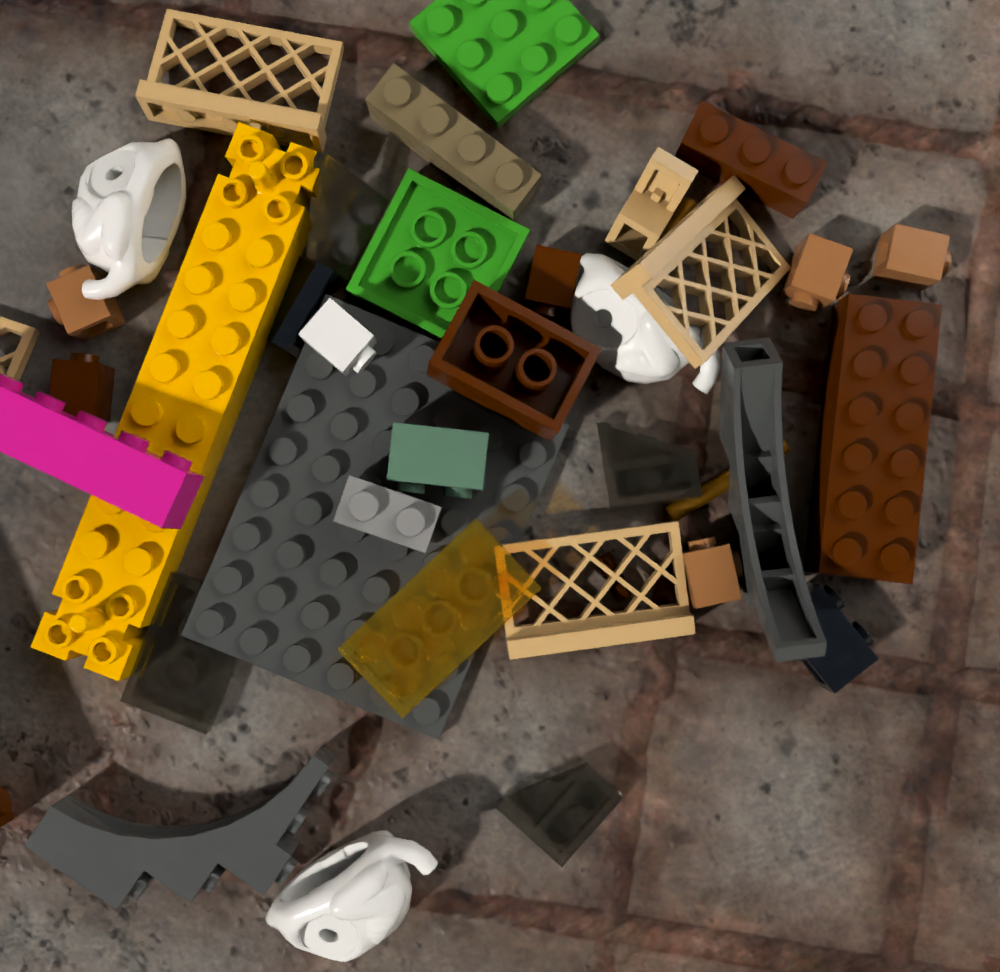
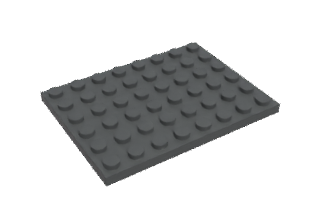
(299, 584)

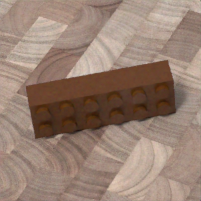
(873, 438)

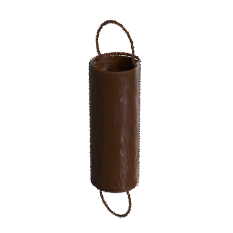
(618, 589)

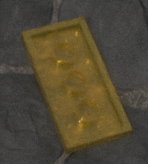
(439, 618)

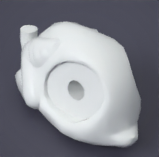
(129, 214)
(627, 333)
(350, 896)

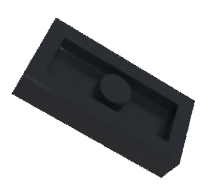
(301, 303)

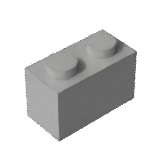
(387, 514)

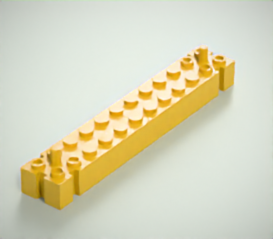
(187, 395)

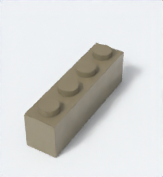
(453, 144)

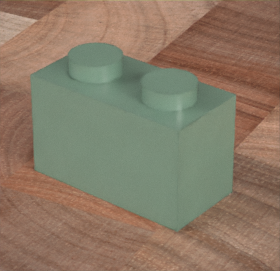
(437, 458)

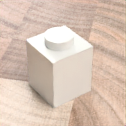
(339, 338)

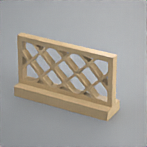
(221, 112)
(705, 223)
(610, 627)

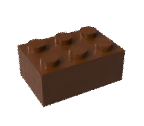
(512, 361)

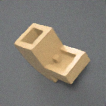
(651, 204)

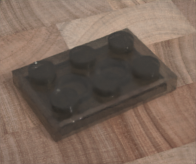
(174, 673)

